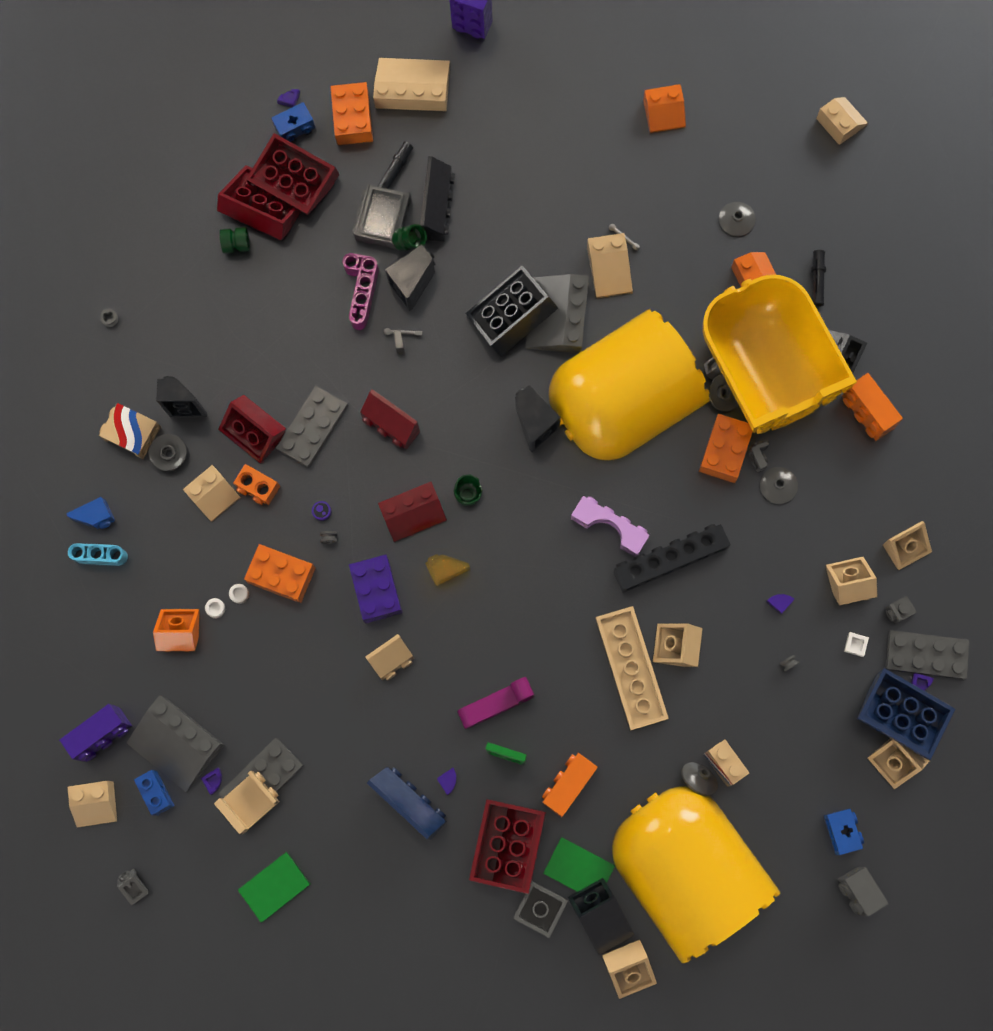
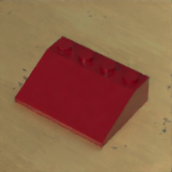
(292, 174)
(256, 207)
(507, 846)

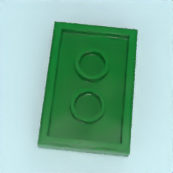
(506, 753)
(576, 866)
(274, 887)

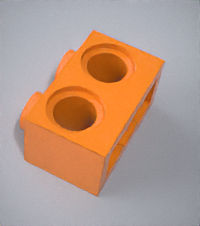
(258, 482)

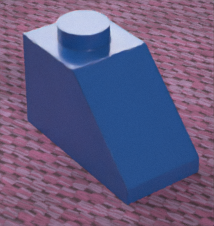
(93, 514)

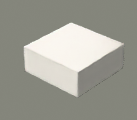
(856, 644)

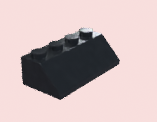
(436, 199)

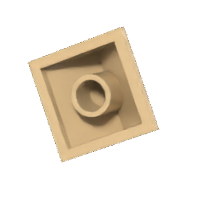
(908, 546)

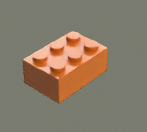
(351, 113)
(872, 407)
(726, 448)
(279, 573)
(568, 784)

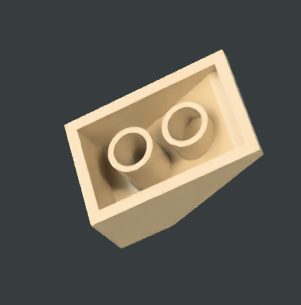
(609, 265)

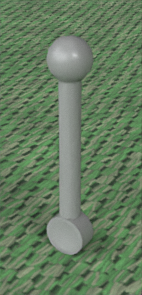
(612, 227)
(387, 331)

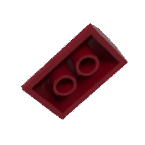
(389, 420)
(251, 428)
(412, 511)

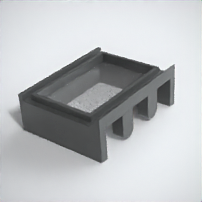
(380, 215)

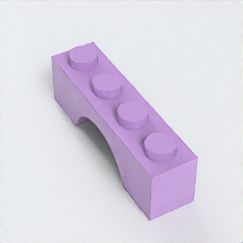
(590, 513)

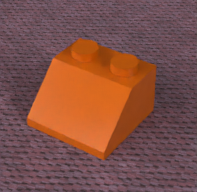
(664, 108)
(752, 266)
(177, 630)

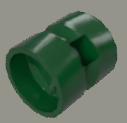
(409, 237)
(234, 240)

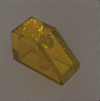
(445, 568)

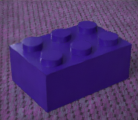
(472, 16)
(375, 589)
(96, 733)

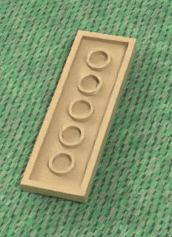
(631, 668)

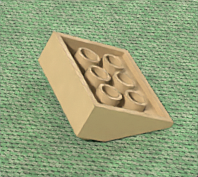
(411, 84)

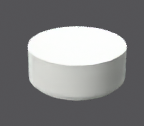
(239, 593)
(215, 608)

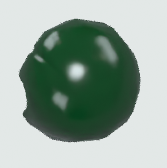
(467, 490)

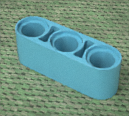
(89, 551)

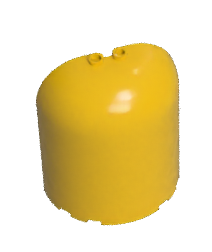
(774, 351)
(627, 388)
(690, 870)

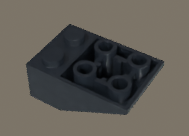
(850, 348)

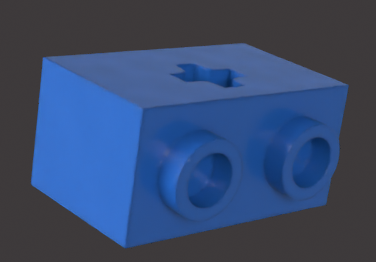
(296, 115)
(154, 792)
(846, 842)

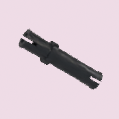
(398, 161)
(818, 270)

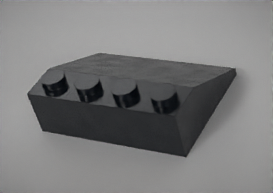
(511, 311)

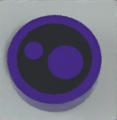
(321, 510)

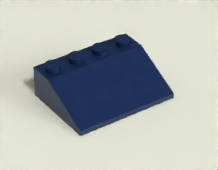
(905, 713)
(408, 802)

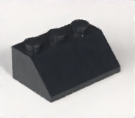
(177, 399)

